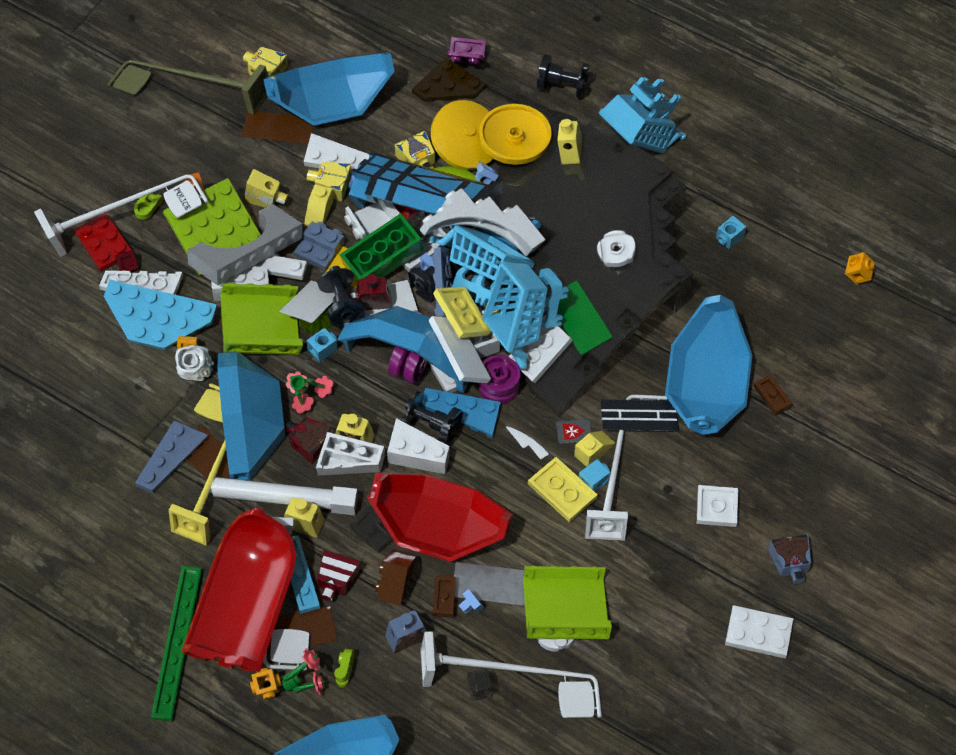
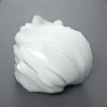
(193, 363)

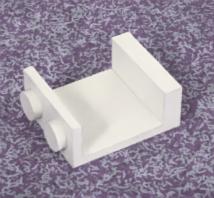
(370, 218)

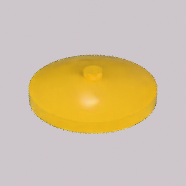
(457, 134)
(515, 134)

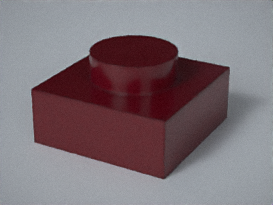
(126, 261)

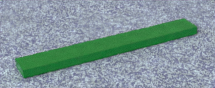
(173, 659)

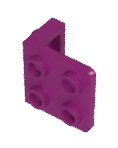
(467, 49)

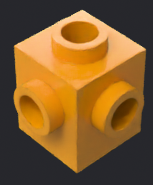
(860, 268)
(260, 678)

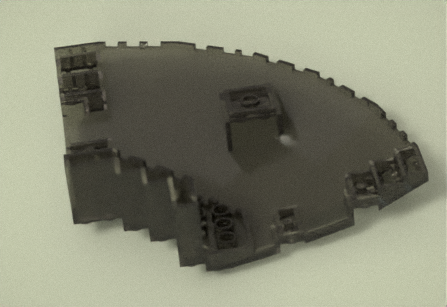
(576, 209)

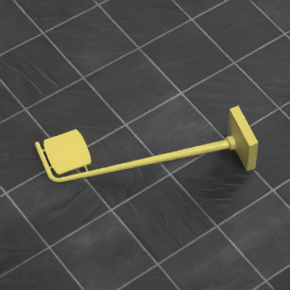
(191, 523)

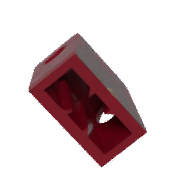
(374, 293)
(308, 437)

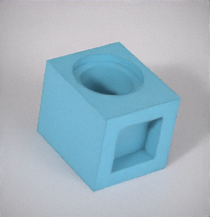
(731, 226)
(319, 351)
(595, 475)

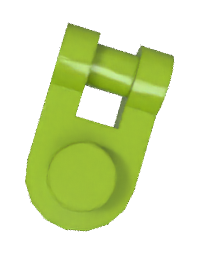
(145, 209)
(346, 662)

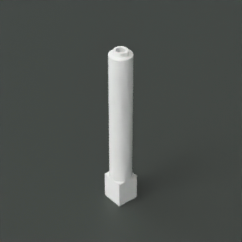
(339, 500)

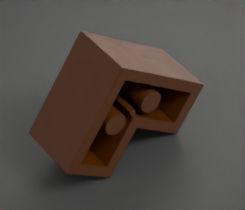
(395, 575)

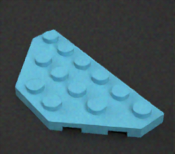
(156, 316)

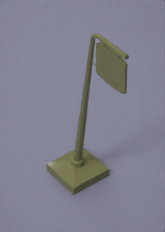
(134, 79)

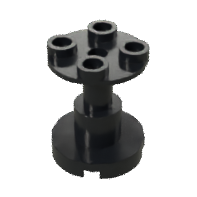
(555, 74)
(424, 279)
(345, 307)
(437, 420)

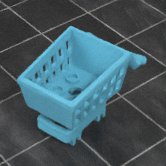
(643, 116)
(475, 253)
(524, 323)

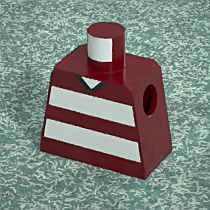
(336, 574)

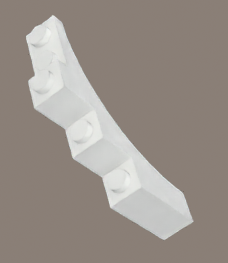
(510, 223)

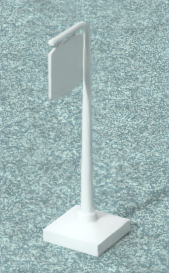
(287, 644)

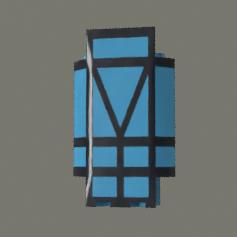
(408, 184)

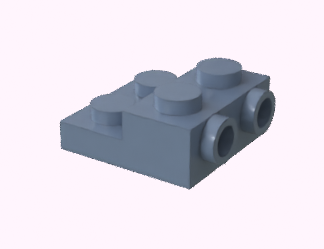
(319, 245)

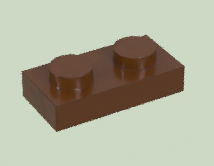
(772, 394)
(444, 596)

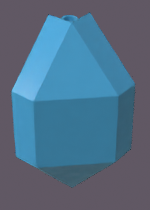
(331, 88)
(405, 330)
(710, 367)
(249, 414)
(353, 737)

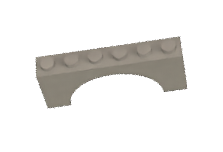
(224, 263)

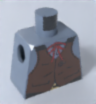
(791, 556)
(405, 631)

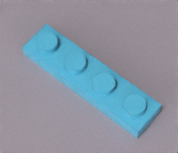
(302, 581)

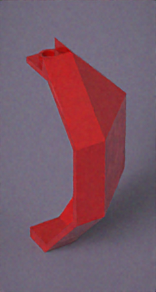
(437, 514)

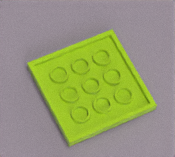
(218, 223)

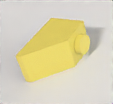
(318, 204)
(593, 447)

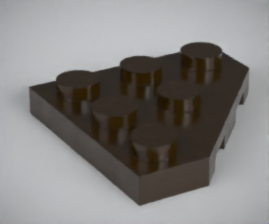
(448, 83)

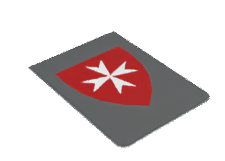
(572, 430)

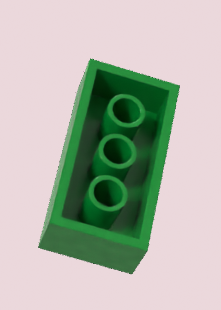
(383, 249)

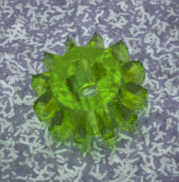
(317, 325)

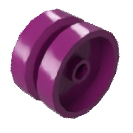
(406, 364)
(504, 379)

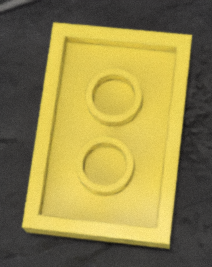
(461, 312)
(562, 489)

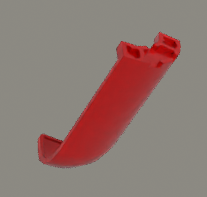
(243, 593)

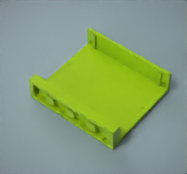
(254, 322)
(565, 603)

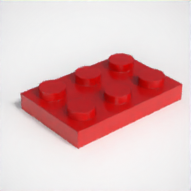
(102, 241)

